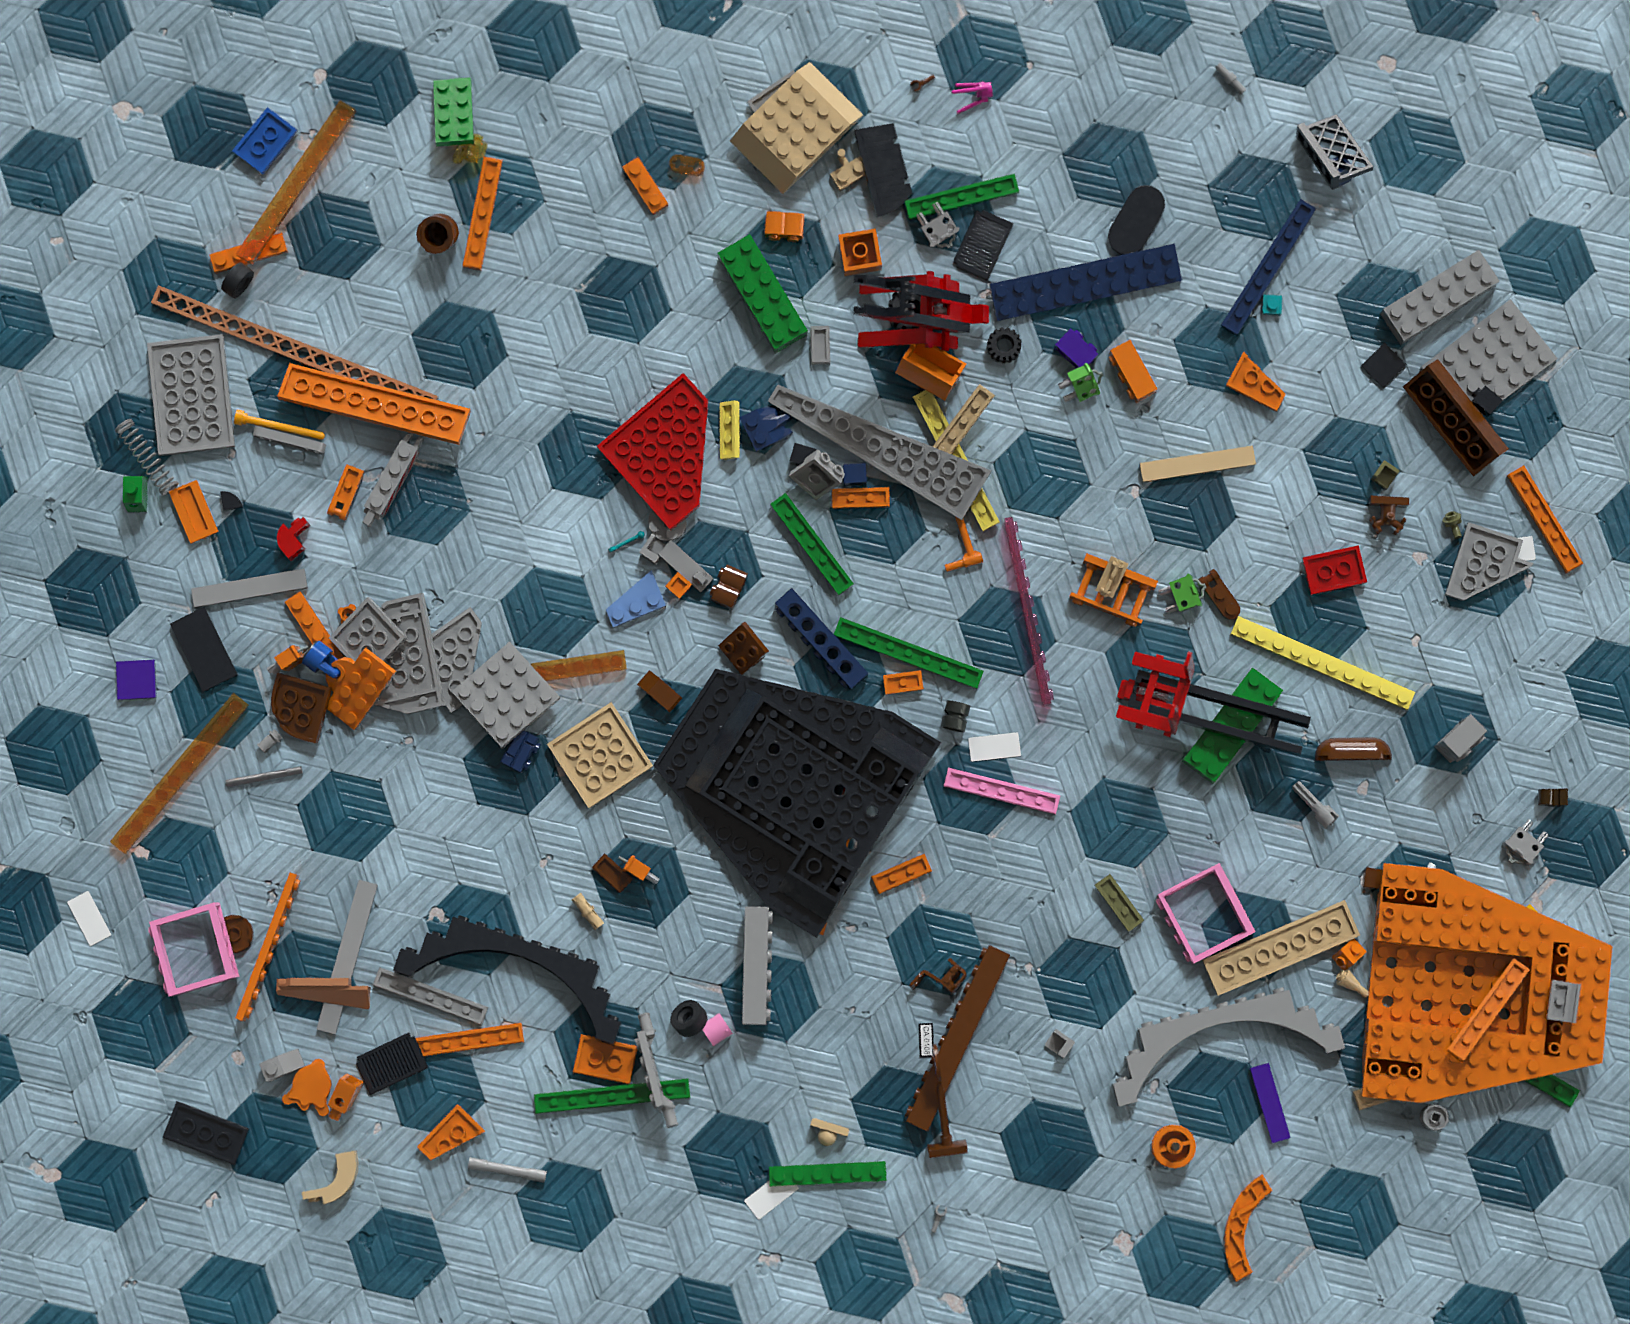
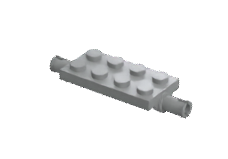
(657, 1099)

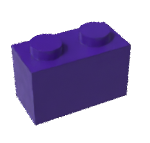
(1075, 349)

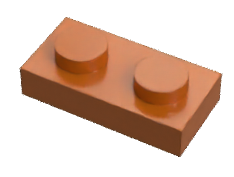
(903, 682)

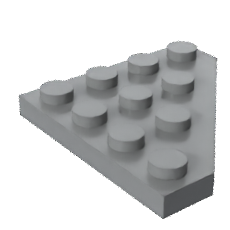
(456, 653)

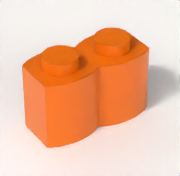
(784, 225)

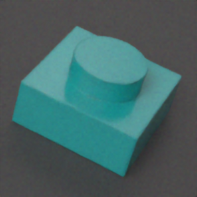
(1272, 305)

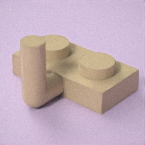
(849, 172)

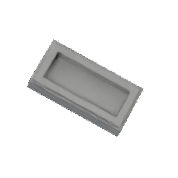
(820, 345)

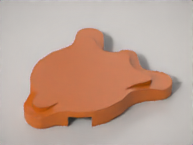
(310, 1087)

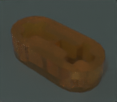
(686, 170)

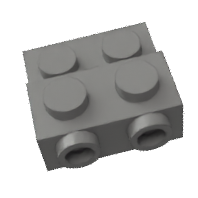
(817, 474)

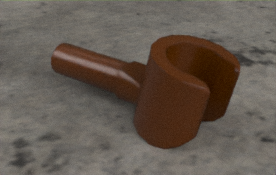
(921, 83)

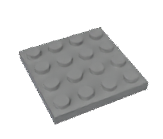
(506, 695)

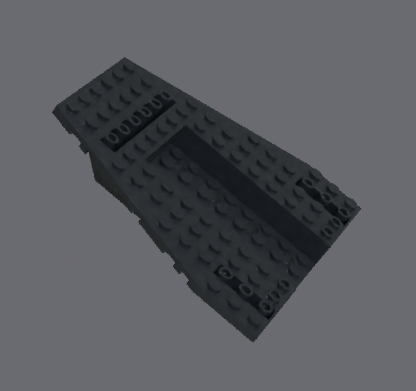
(776, 848)

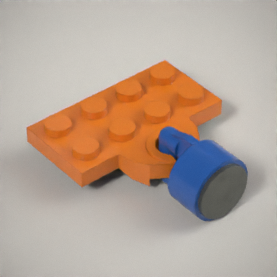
(353, 682)

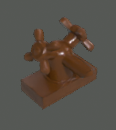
(1388, 512)

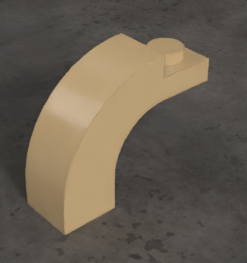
(346, 1175)

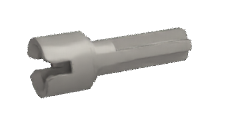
(1324, 814)

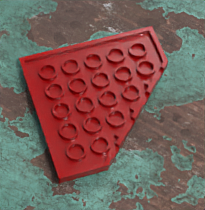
(664, 450)

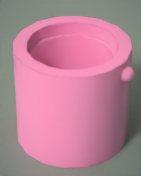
(716, 1029)

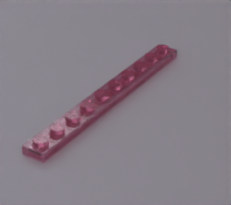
(1030, 618)

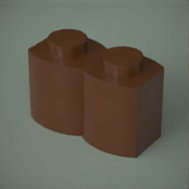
(729, 586)

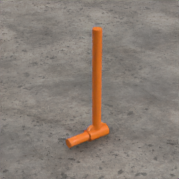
(971, 557)

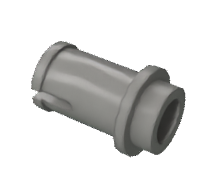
(269, 741)

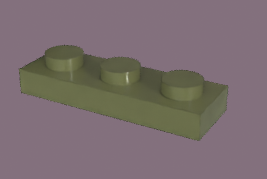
(1119, 902)

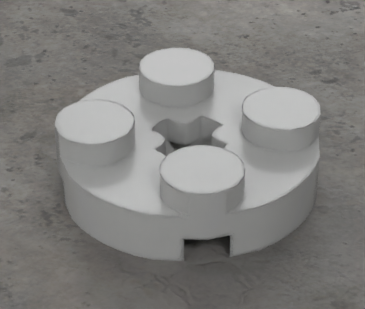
(662, 533)

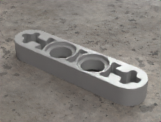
(289, 440)

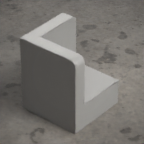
(652, 549)
(1059, 1043)

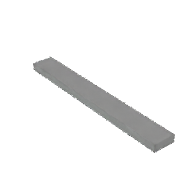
(349, 949)

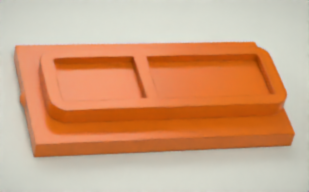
(193, 511)

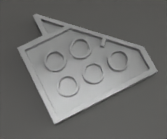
(1484, 561)

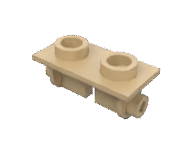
(1111, 577)

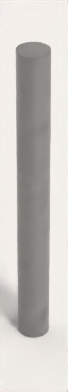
(264, 776)

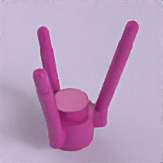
(982, 90)

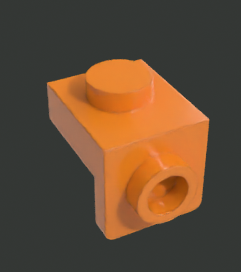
(1349, 954)

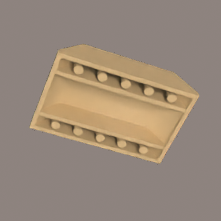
(795, 127)

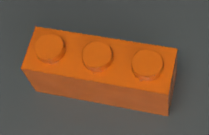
(1132, 371)

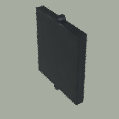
(1383, 365)

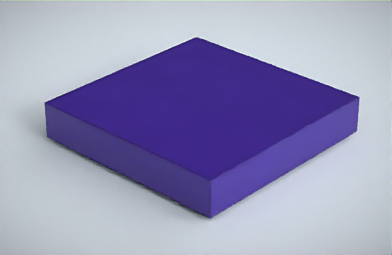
(136, 679)

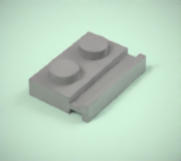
(1563, 1001)

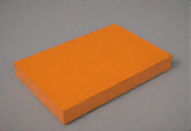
(605, 1060)

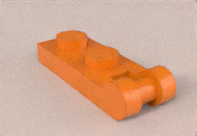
(346, 491)

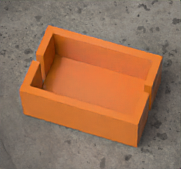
(931, 369)

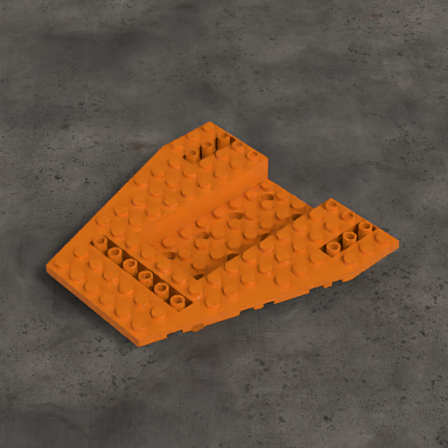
(1457, 924)

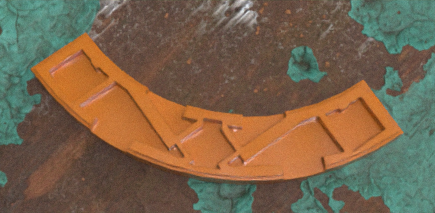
(1237, 1223)

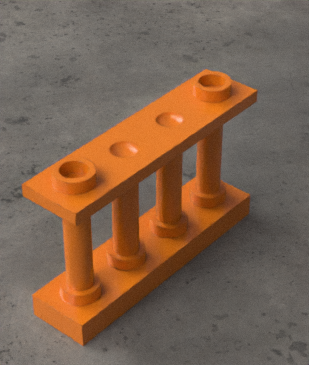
(1129, 577)

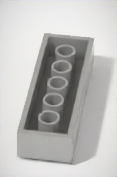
(1439, 297)
(756, 966)

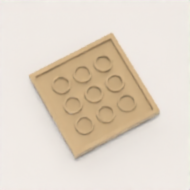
(600, 755)

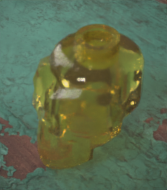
(470, 152)

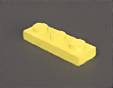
(729, 430)

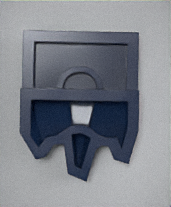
(766, 427)

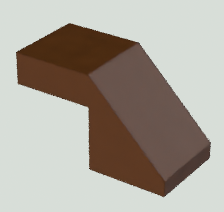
(659, 691)

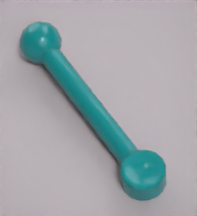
(640, 534)

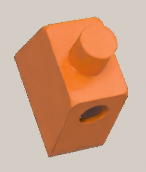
(347, 1089)

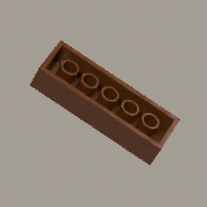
(1455, 417)

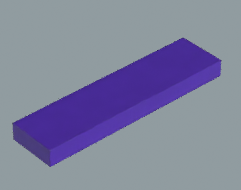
(1270, 1103)

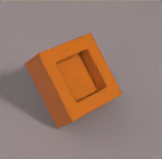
(678, 585)

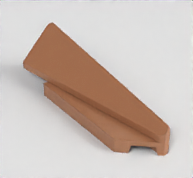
(325, 990)

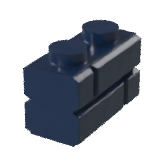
(520, 751)

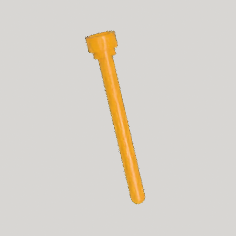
(243, 418)

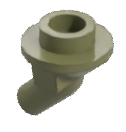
(1452, 520)

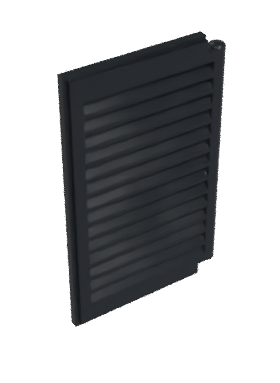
(982, 244)
(391, 1063)

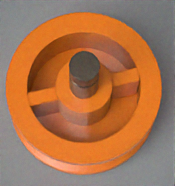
(1173, 1146)

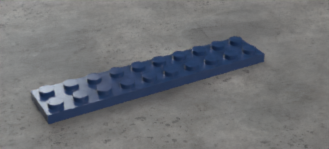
(1085, 282)

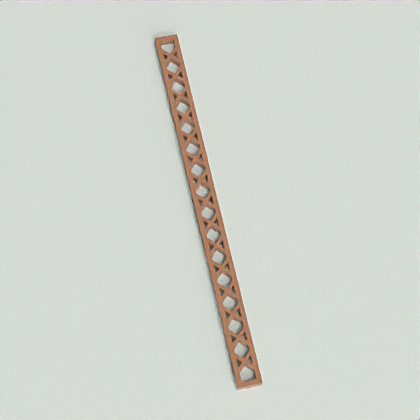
(253, 340)

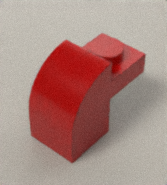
(287, 538)

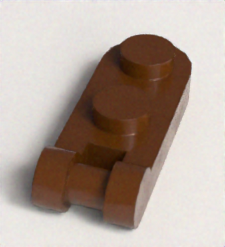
(1221, 596)

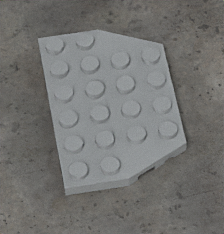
(417, 679)

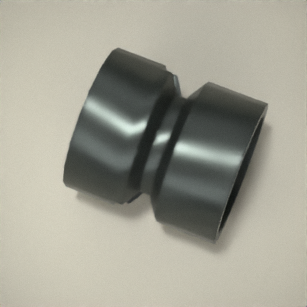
(955, 716)

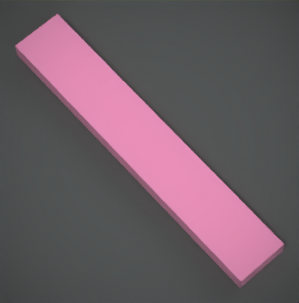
(1002, 791)

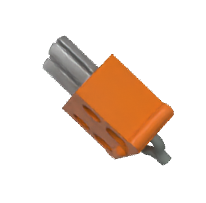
(288, 659)
(638, 869)

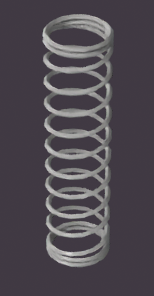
(165, 490)

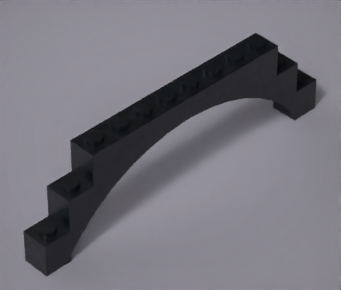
(469, 937)

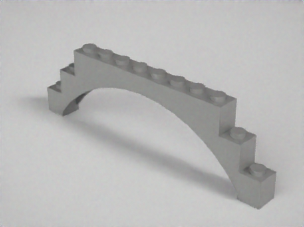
(1271, 1009)

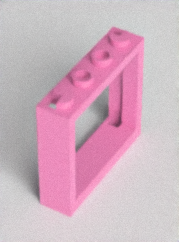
(1230, 895)
(223, 943)

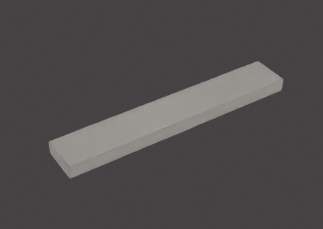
(249, 588)
(430, 996)

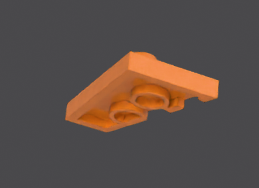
(1254, 384)
(450, 1132)

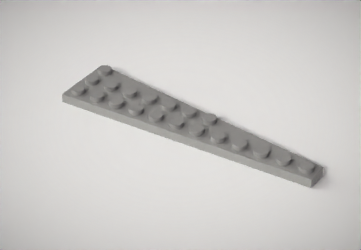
(923, 468)

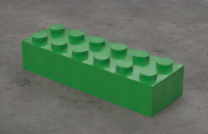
(762, 293)
(1215, 751)

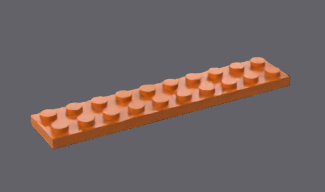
(374, 404)

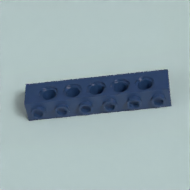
(792, 599)

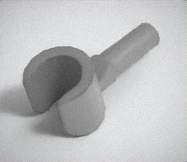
(937, 1219)

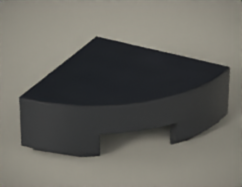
(230, 501)

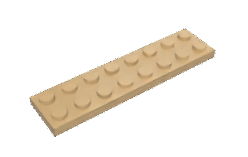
(1281, 947)

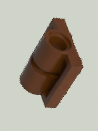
(743, 648)

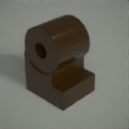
(1553, 797)

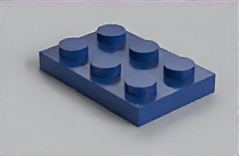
(265, 140)

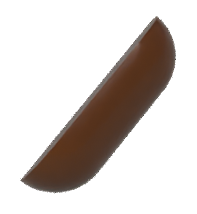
(1353, 749)

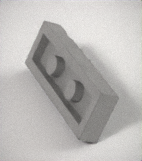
(685, 566)

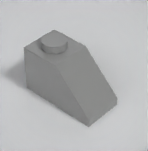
(282, 1065)

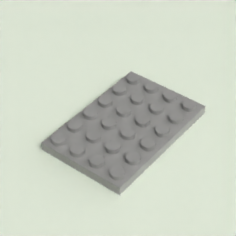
(1496, 353)
(191, 395)

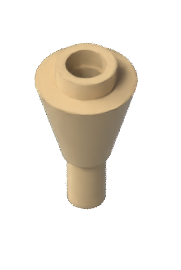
(1348, 980)

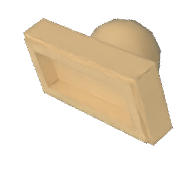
(827, 1134)

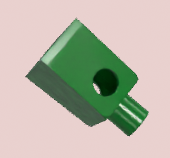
(135, 493)

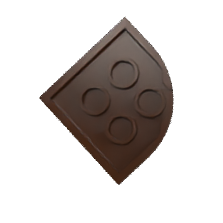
(300, 706)

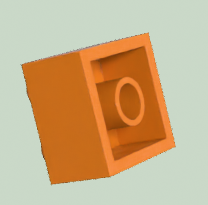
(860, 252)

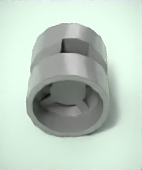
(1433, 1117)

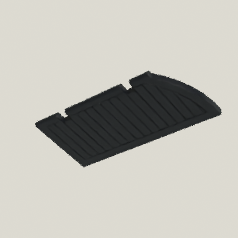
(883, 167)

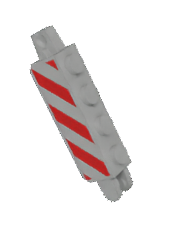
(391, 479)

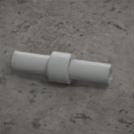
(1230, 78)

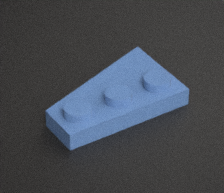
(636, 602)

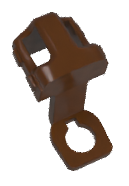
(947, 981)

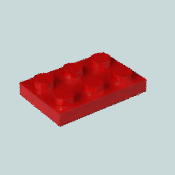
(1334, 570)

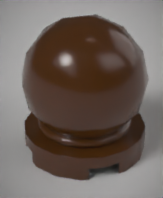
(437, 233)

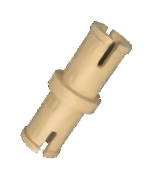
(587, 911)

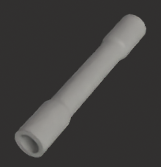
(484, 1165)

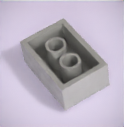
(1461, 739)

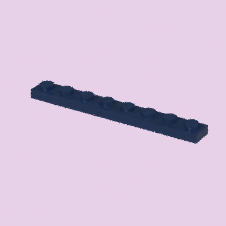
(1268, 267)

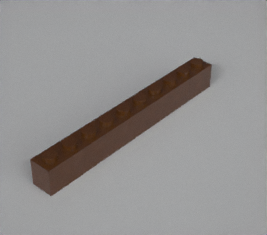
(959, 1035)

